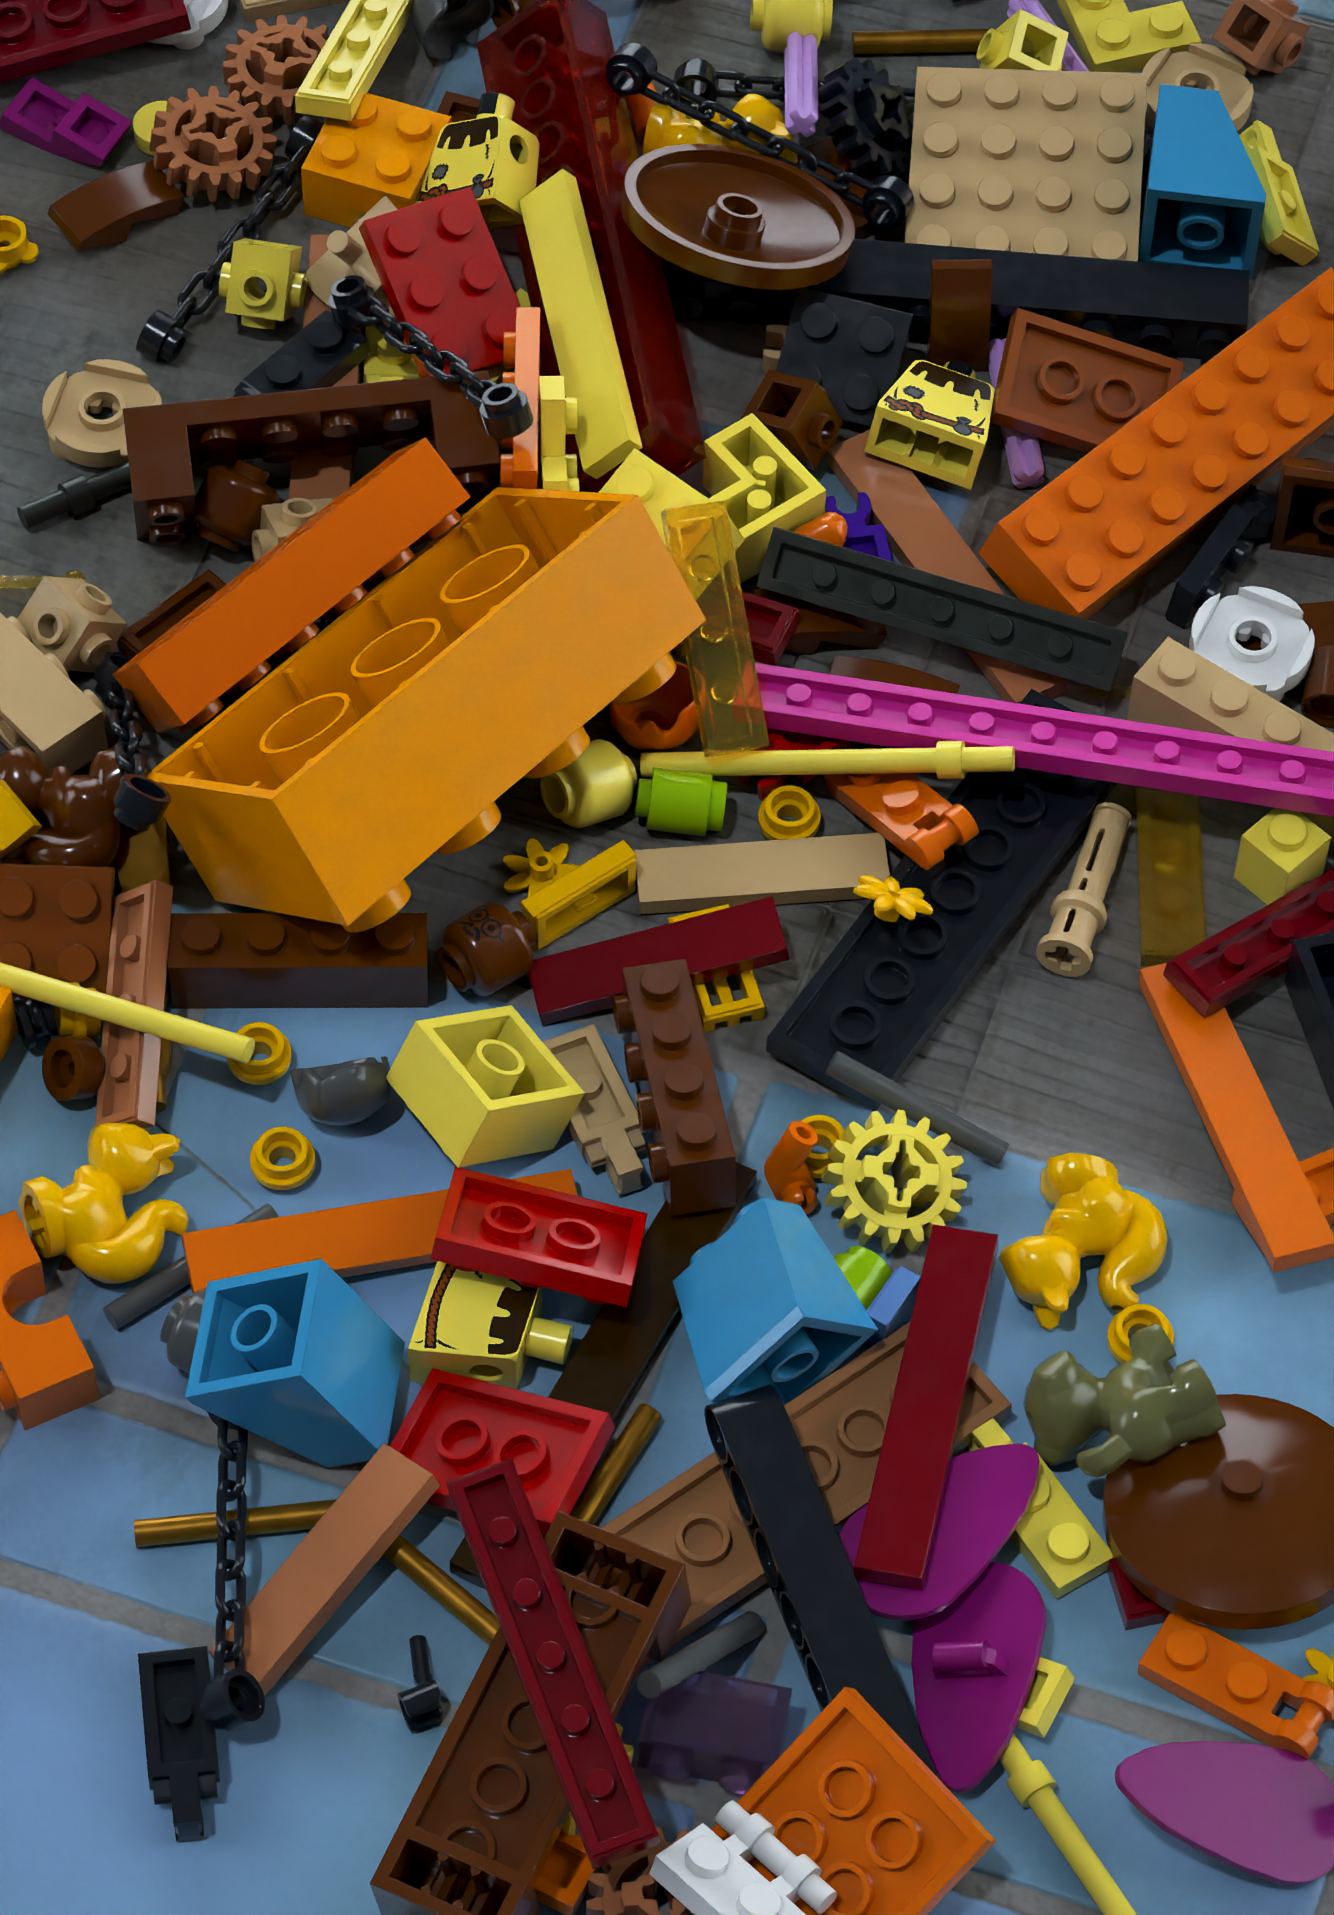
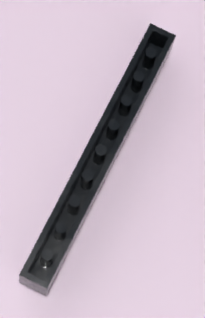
(1144, 304)

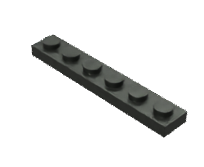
(942, 609)

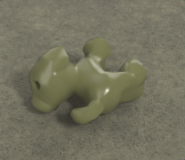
(1138, 1403)

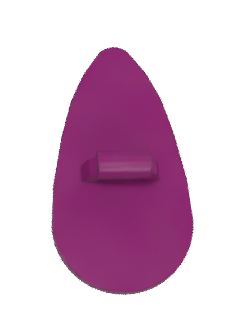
(978, 1514)
(976, 1672)
(1238, 1804)

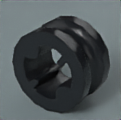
(34, 1020)

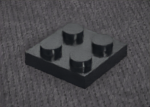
(846, 348)

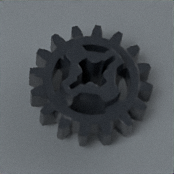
(867, 119)

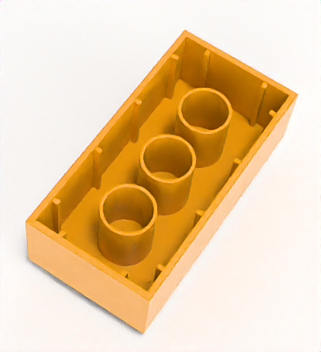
(429, 705)

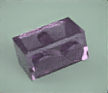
(715, 1730)

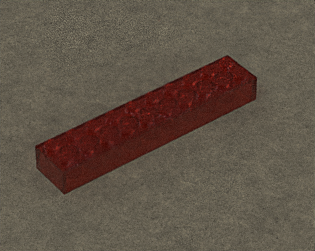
(555, 71)

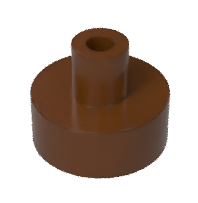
(72, 1068)

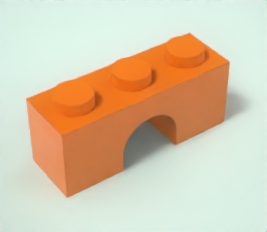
(43, 1364)

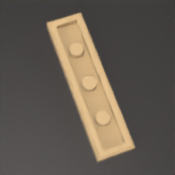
(749, 871)

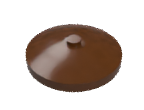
(737, 216)
(1232, 1521)

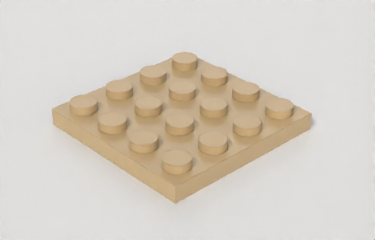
(1028, 161)

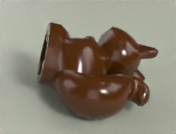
(74, 806)

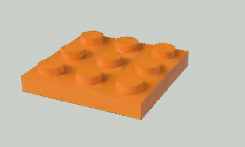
(866, 1815)

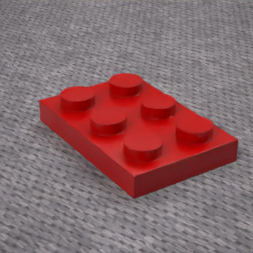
(445, 277)
(539, 1237)
(472, 1424)

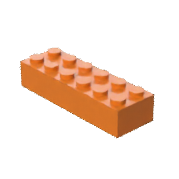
(292, 585)

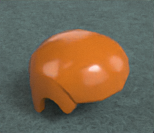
(661, 718)

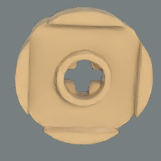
(1201, 68)
(70, 400)

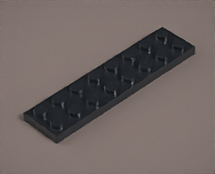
(899, 980)

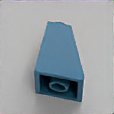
(1200, 186)
(769, 1305)
(297, 1362)

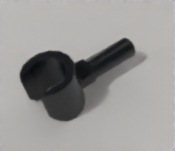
(421, 1703)

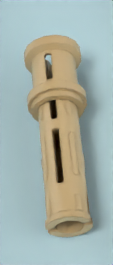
(1080, 909)

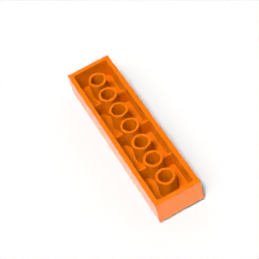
(1175, 463)

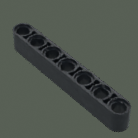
(805, 1558)

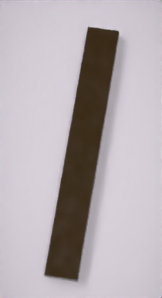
(627, 1338)

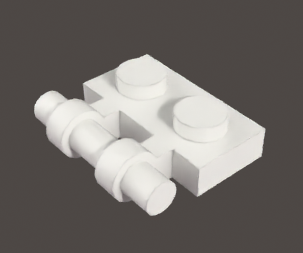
(718, 1880)

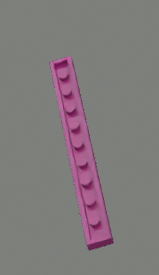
(1051, 739)

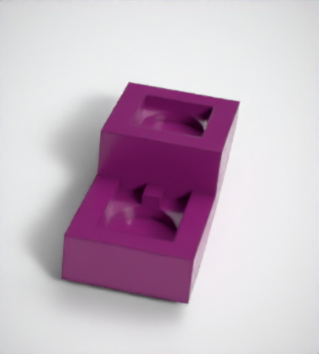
(68, 129)

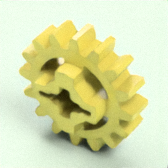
(870, 1194)

